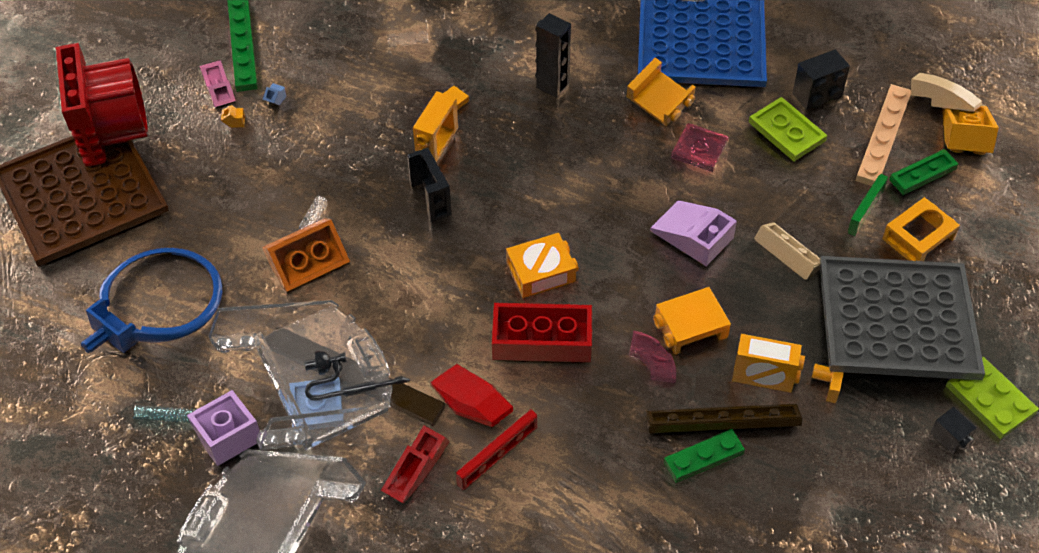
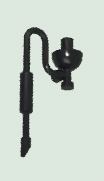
(323, 364)

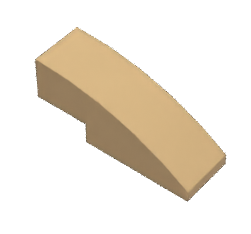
(944, 93)

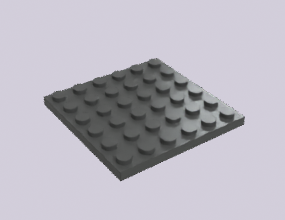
(899, 318)

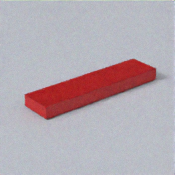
(496, 450)

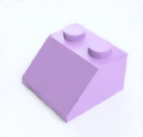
(224, 427)

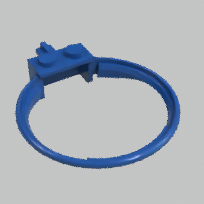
(125, 336)

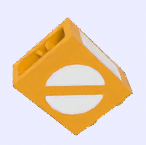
(541, 265)
(768, 363)

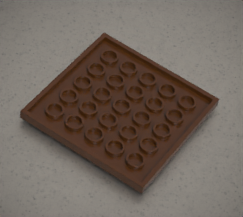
(74, 205)

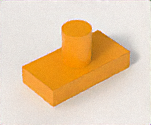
(835, 378)

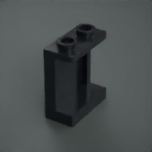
(426, 171)

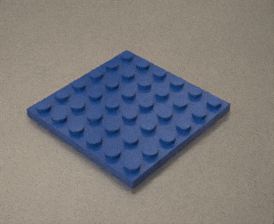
(705, 41)

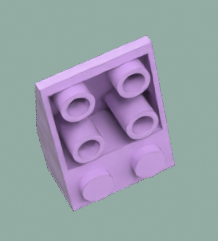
(696, 230)

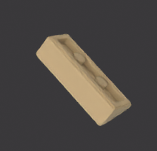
(788, 250)

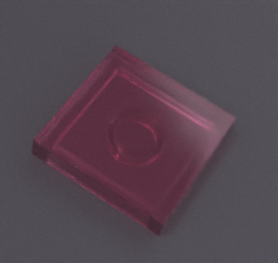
(700, 147)

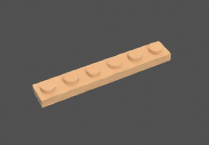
(883, 135)

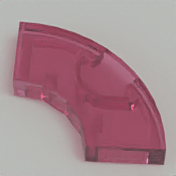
(654, 356)

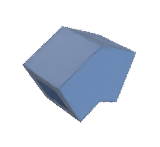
(275, 94)

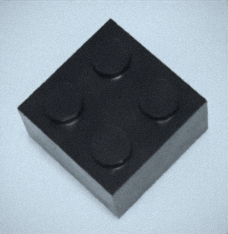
(820, 79)

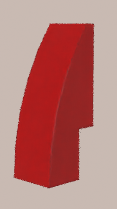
(415, 464)

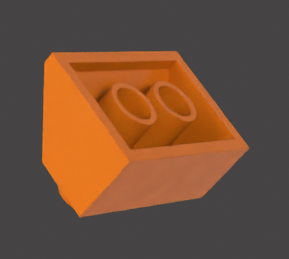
(306, 254)

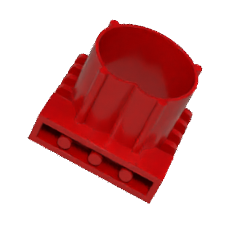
(99, 102)

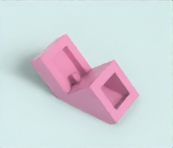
(217, 83)

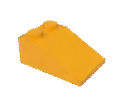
(970, 130)

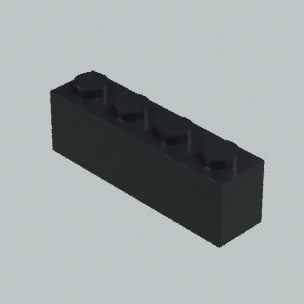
(553, 55)

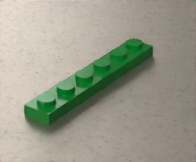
(242, 45)

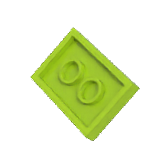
(787, 129)
(994, 400)

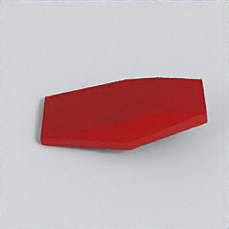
(471, 396)

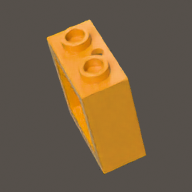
(436, 124)

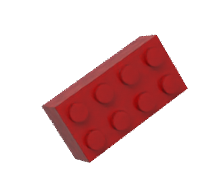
(542, 332)

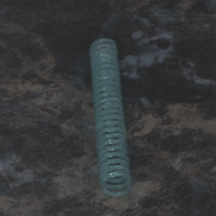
(162, 411)

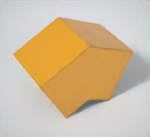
(233, 117)

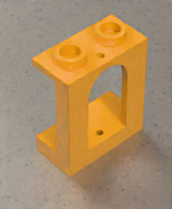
(907, 244)

